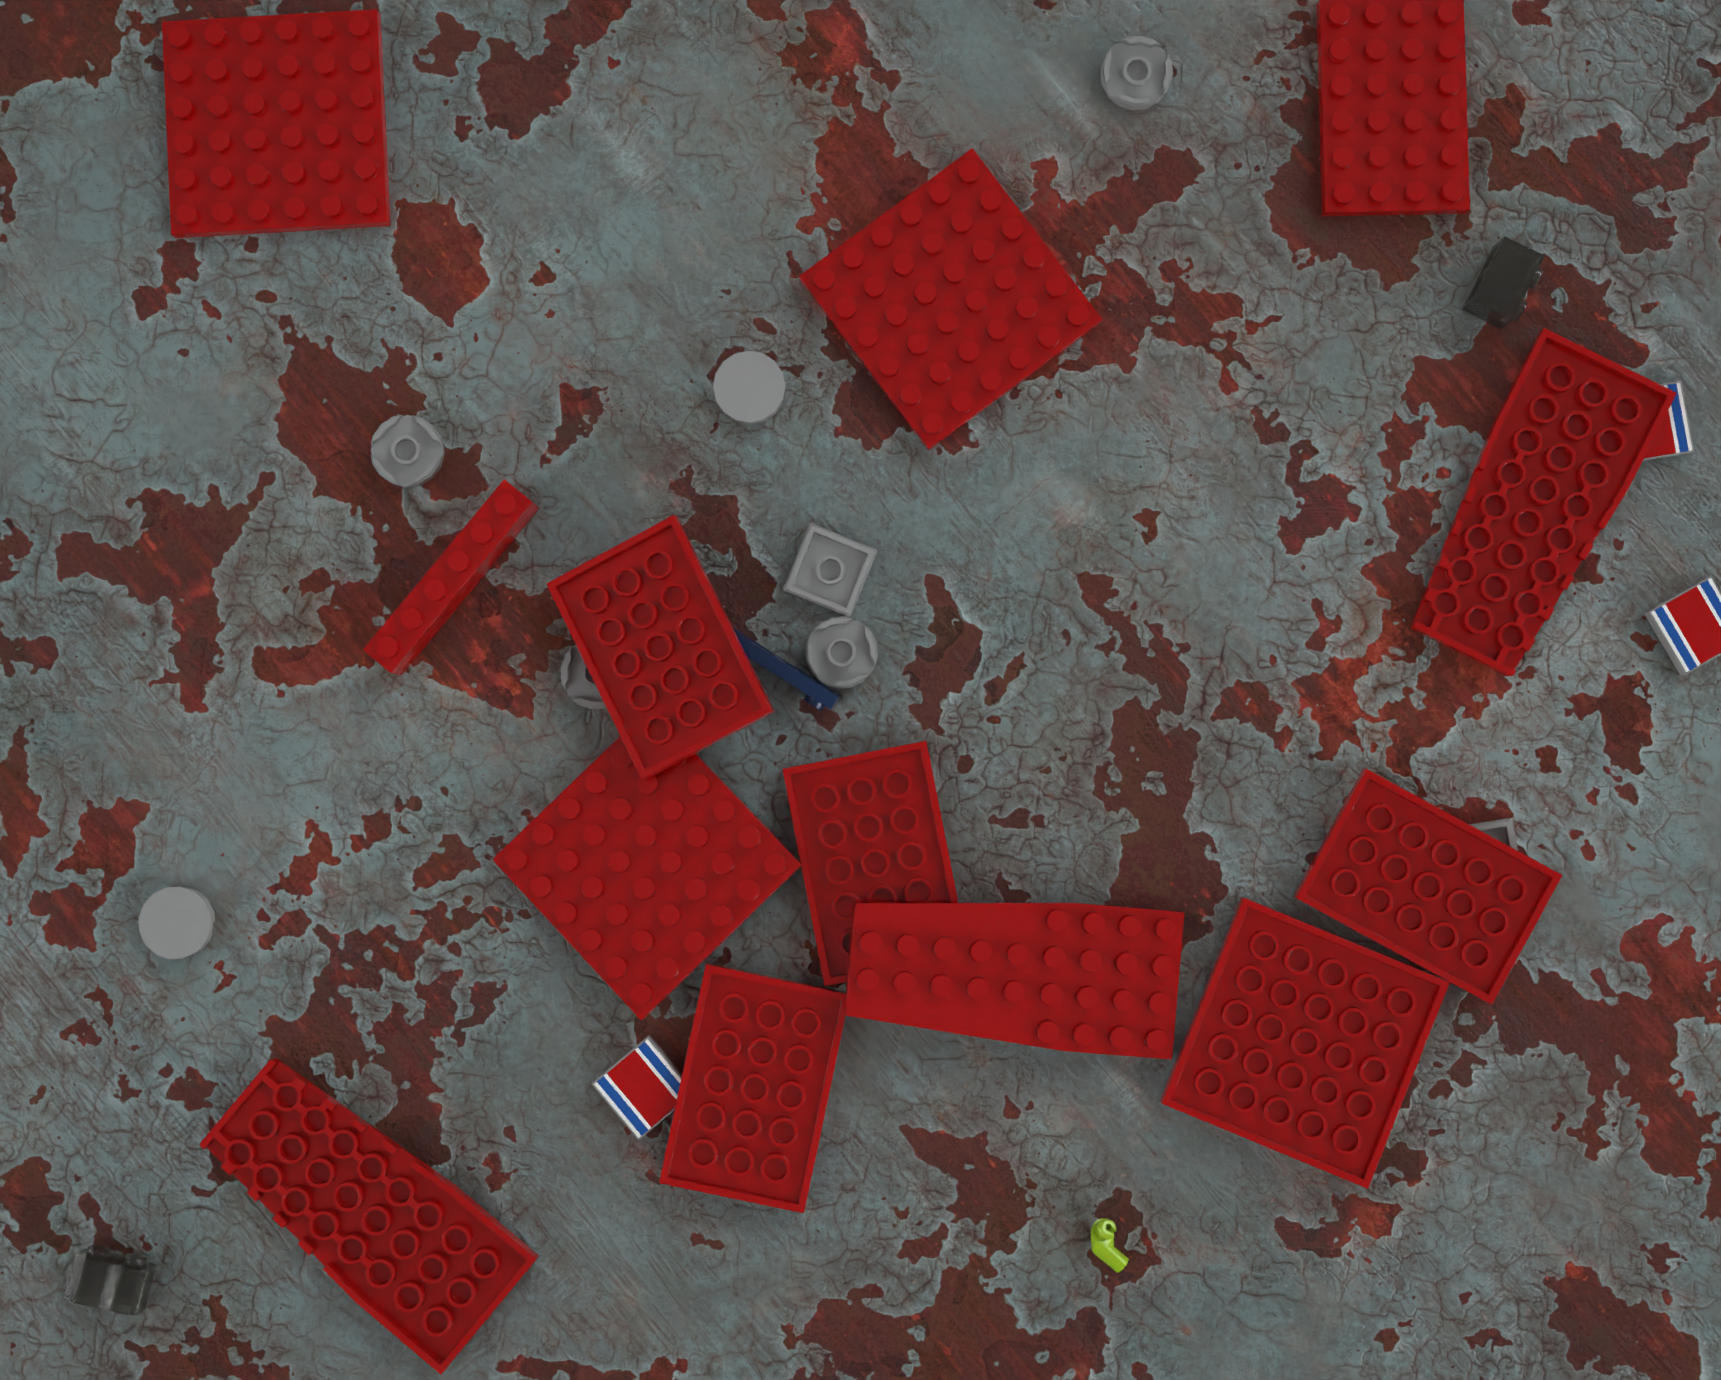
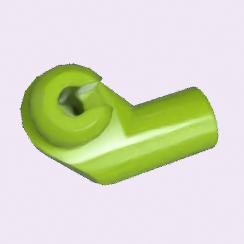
(1103, 1244)

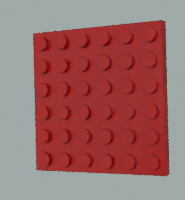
(276, 123)
(950, 299)
(646, 870)
(1304, 1042)

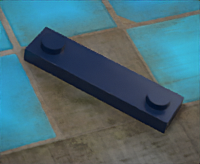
(816, 693)

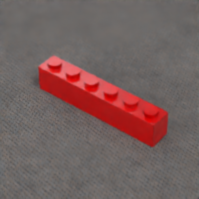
(451, 578)

